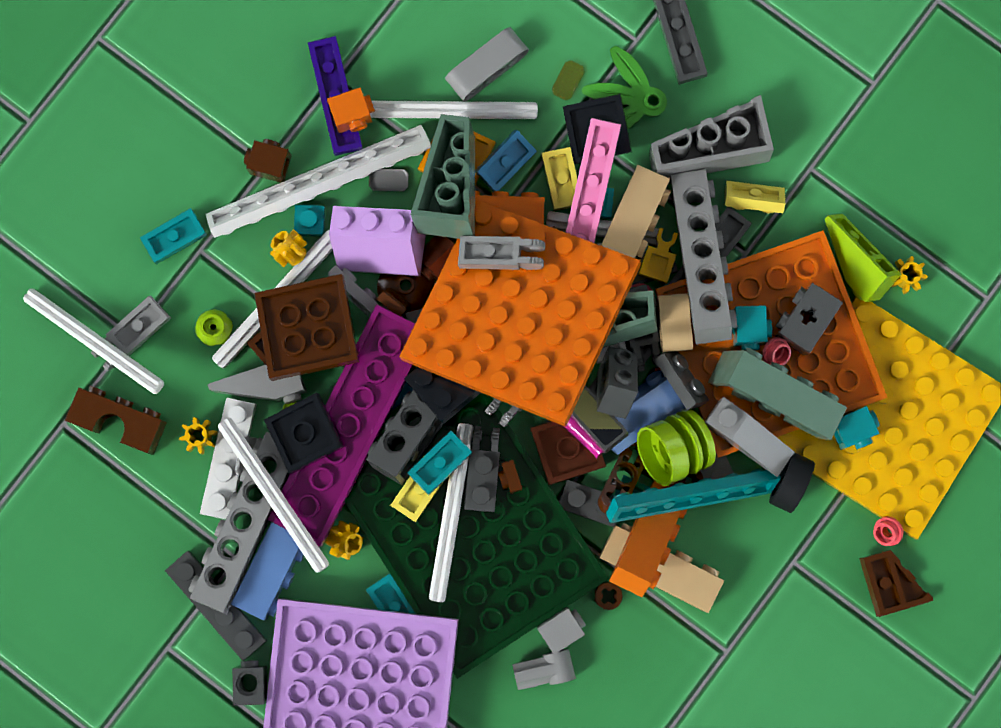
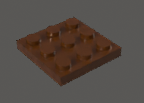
(306, 327)

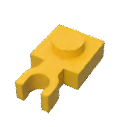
(658, 261)

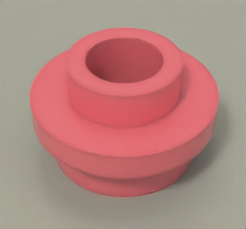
(776, 351)
(882, 534)

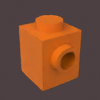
(351, 110)

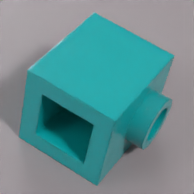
(752, 327)
(857, 429)

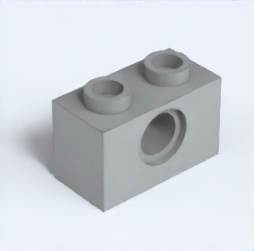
(562, 629)

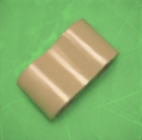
(674, 322)

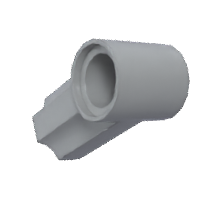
(544, 670)

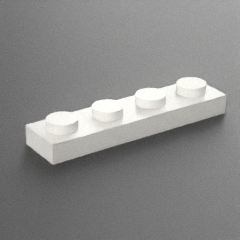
(222, 476)

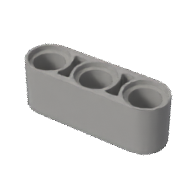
(486, 64)

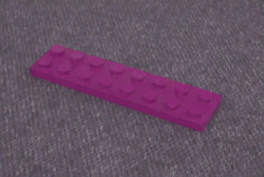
(358, 411)

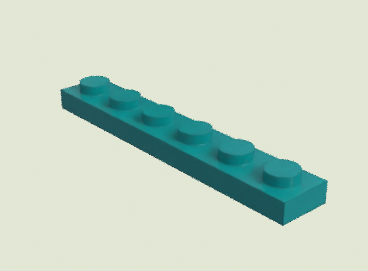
(693, 495)

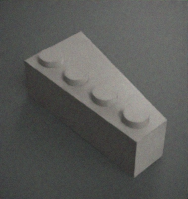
(717, 143)

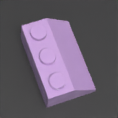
(376, 241)

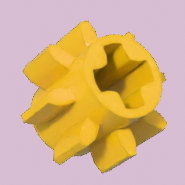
(288, 248)
(914, 270)
(190, 438)
(344, 540)

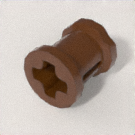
(617, 596)

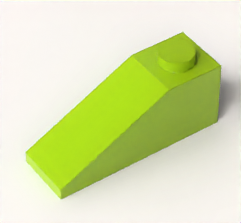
(861, 262)

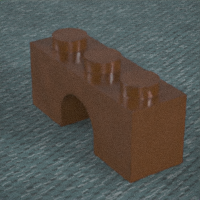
(141, 429)

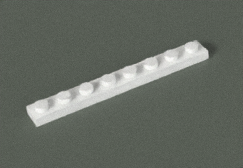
(317, 181)

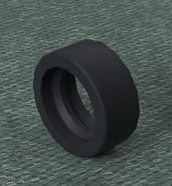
(793, 483)

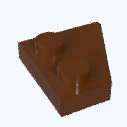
(890, 584)

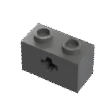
(822, 309)
(617, 382)

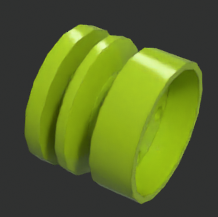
(676, 447)

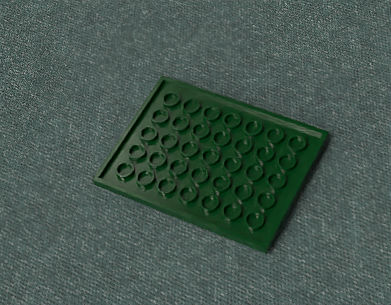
(505, 565)

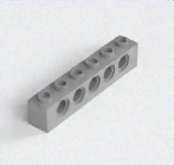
(707, 324)
(221, 596)

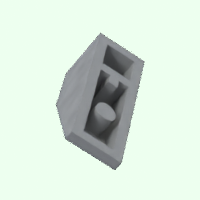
(256, 384)
(748, 436)

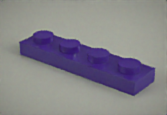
(332, 82)

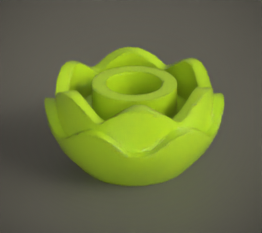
(220, 334)

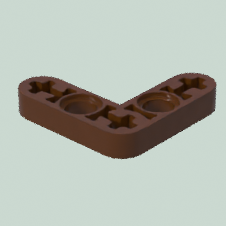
(635, 471)

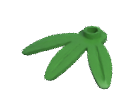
(635, 97)

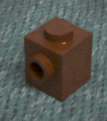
(267, 160)

